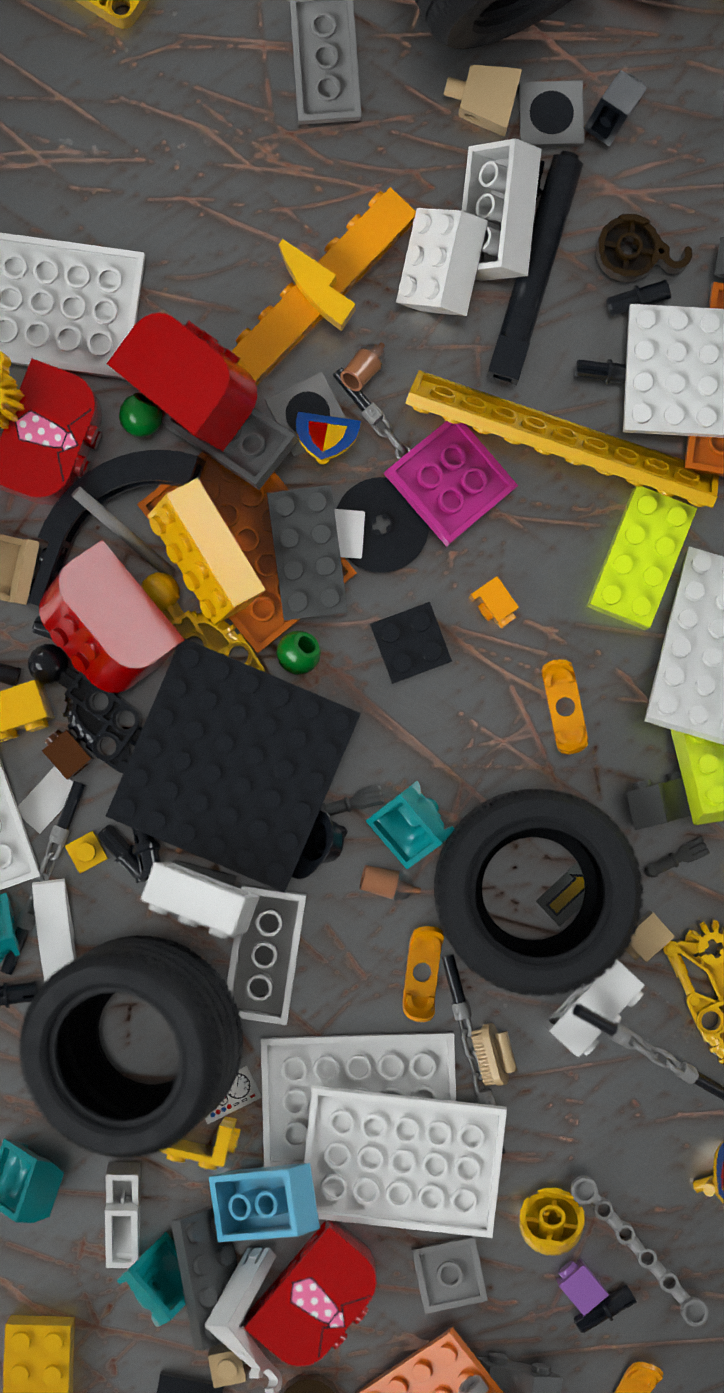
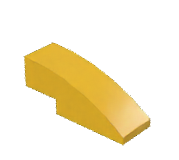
(317, 285)

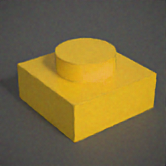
(86, 852)

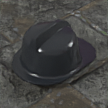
(322, 845)

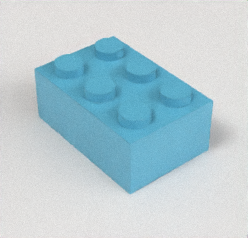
(264, 1202)

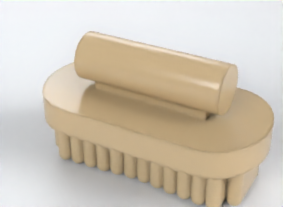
(493, 1054)

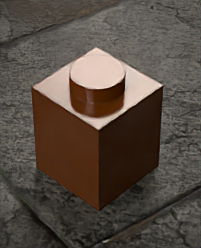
(67, 753)

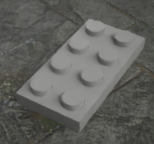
(325, 61)

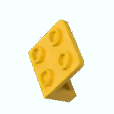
(208, 1156)

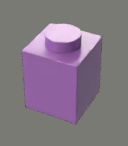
(581, 1286)

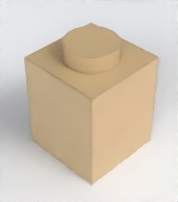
(649, 937)
(226, 1366)

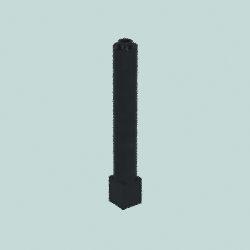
(530, 290)

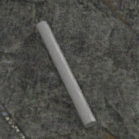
(122, 531)

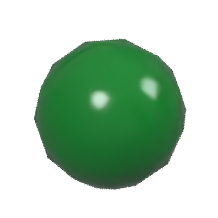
(140, 415)
(298, 652)

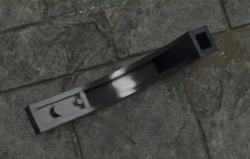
(103, 484)

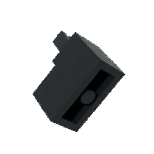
(615, 107)

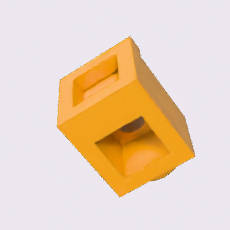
(495, 602)

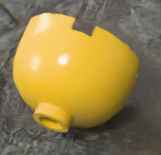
(551, 1221)

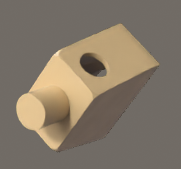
(486, 96)

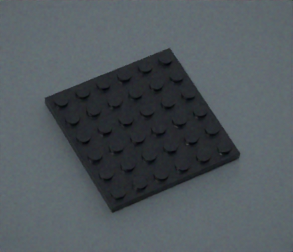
(233, 764)

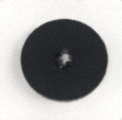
(404, 535)

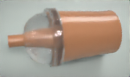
(364, 365)
(387, 883)

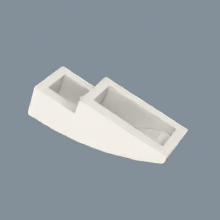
(53, 925)
(122, 1214)

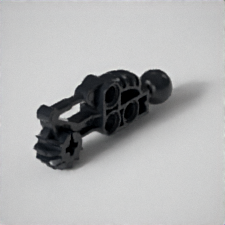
(50, 665)

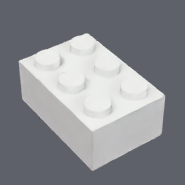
(441, 261)
(199, 899)
(605, 997)

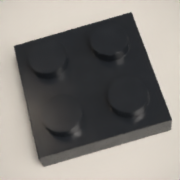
(411, 642)

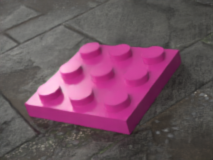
(450, 480)

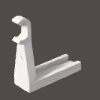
(232, 1307)

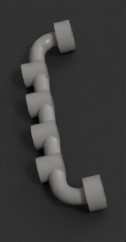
(692, 1308)

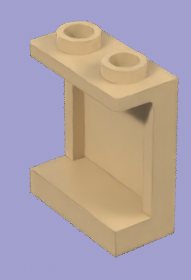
(16, 568)

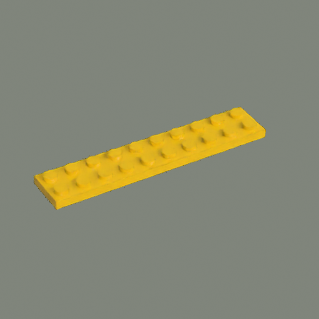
(561, 437)

